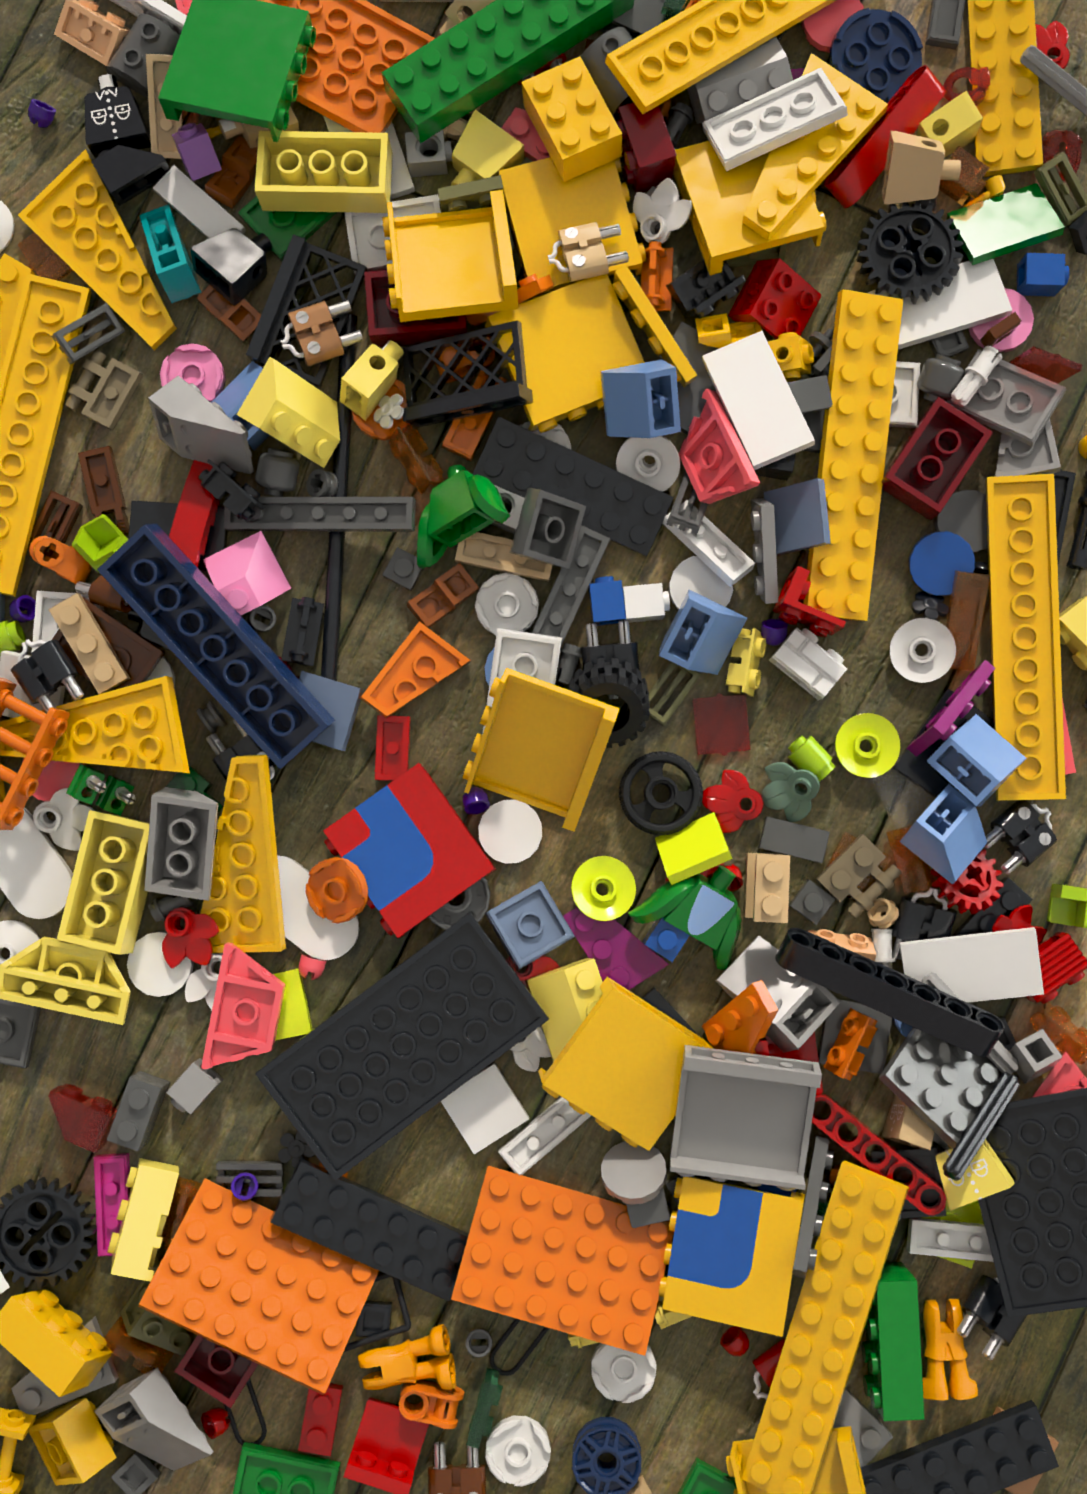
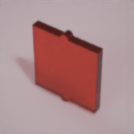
(1047, 364)
(721, 724)

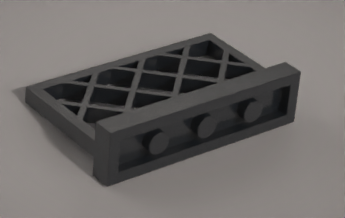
(284, 293)
(472, 402)

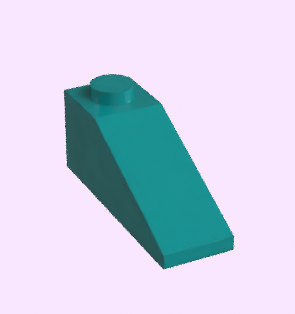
(169, 254)

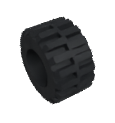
(619, 681)

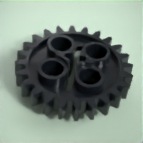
(936, 243)
(62, 1253)

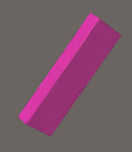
(110, 1188)

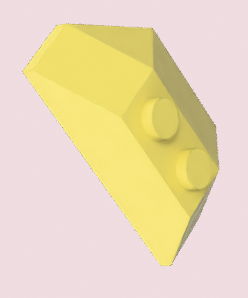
(66, 980)

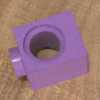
(196, 150)

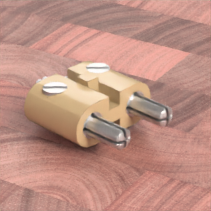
(585, 252)

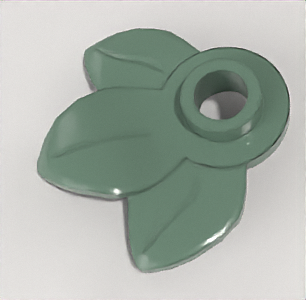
(785, 792)

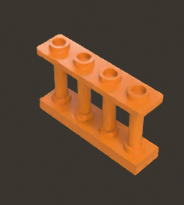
(37, 753)

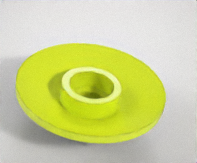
(883, 745)
(619, 884)

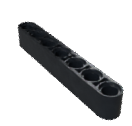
(889, 992)

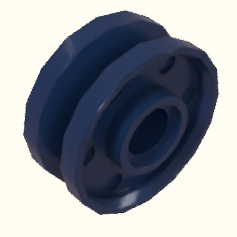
(601, 1437)

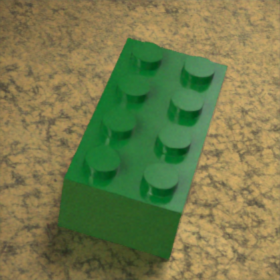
(894, 1347)

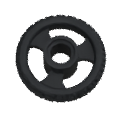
(688, 800)

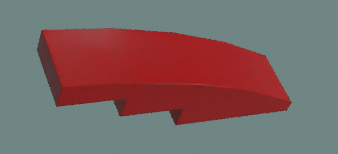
(194, 515)

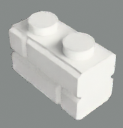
(809, 663)

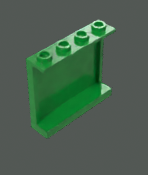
(239, 62)

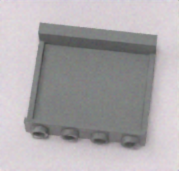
(744, 1117)

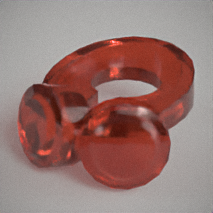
(976, 77)
(1073, 147)

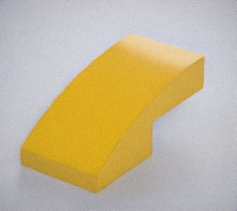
(717, 331)

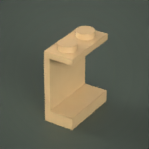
(767, 887)

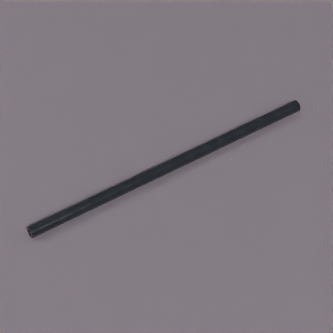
(337, 539)

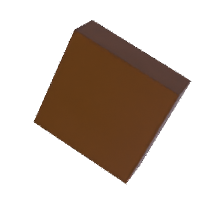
(1001, 330)

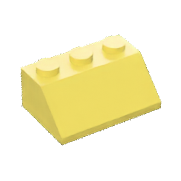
(293, 412)
(567, 999)

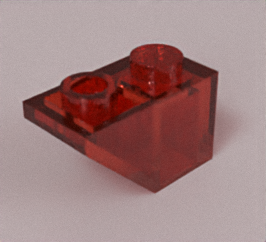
(82, 1118)

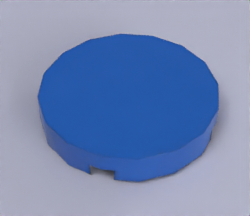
(936, 560)

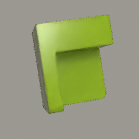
(98, 540)
(1068, 905)

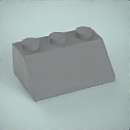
(741, 81)
(181, 843)

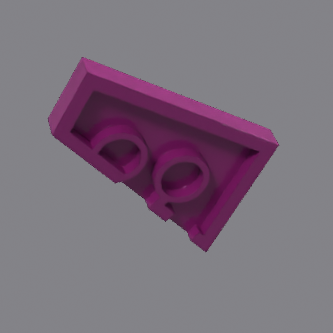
(958, 704)
(614, 949)

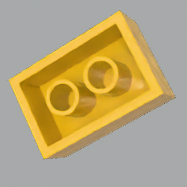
(572, 119)
(52, 1341)

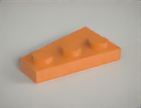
(412, 670)
(742, 1020)

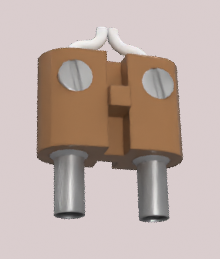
(317, 334)

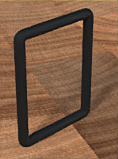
(392, 1332)

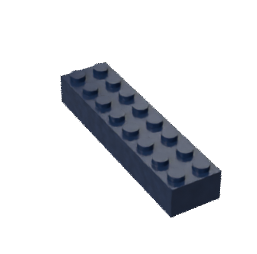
(216, 644)

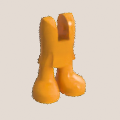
(943, 1345)
(401, 1365)

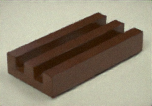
(66, 526)

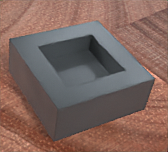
(403, 569)
(811, 902)
(135, 1474)

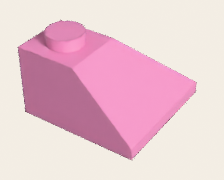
(247, 573)

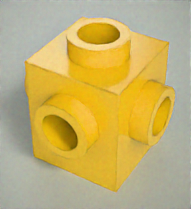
(792, 355)

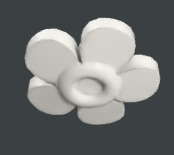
(389, 409)

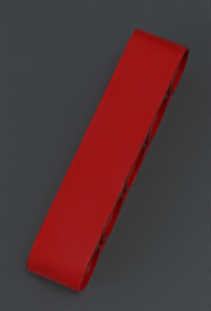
(868, 158)
(856, 1147)

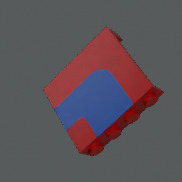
(409, 850)

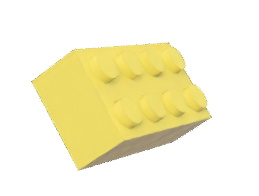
(324, 172)
(107, 885)

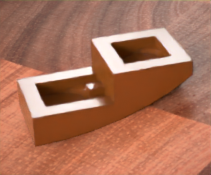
(236, 173)
(238, 319)
(442, 596)

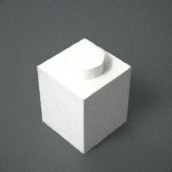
(645, 602)

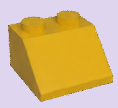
(72, 1442)

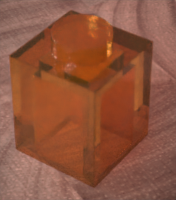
(970, 179)

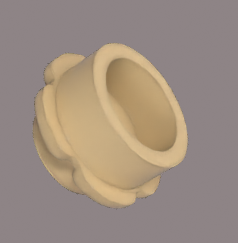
(881, 907)

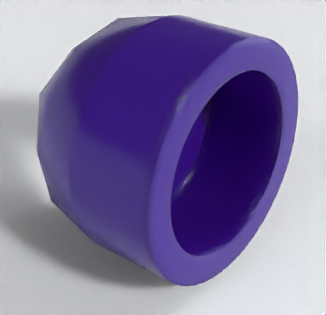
(41, 113)
(21, 604)
(774, 631)
(475, 801)
(238, 1185)

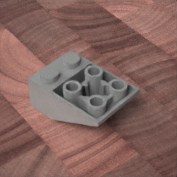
(198, 427)
(799, 1001)
(153, 1422)

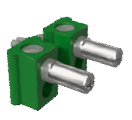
(112, 789)

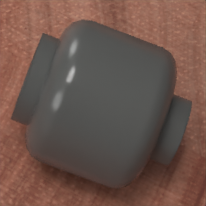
(940, 377)
(277, 471)

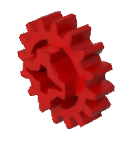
(975, 887)

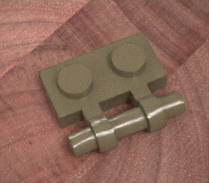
(111, 393)
(851, 869)

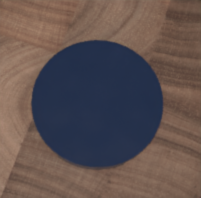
(877, 51)

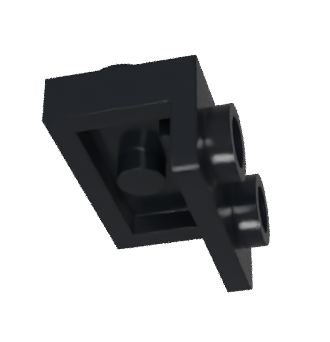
(697, 290)

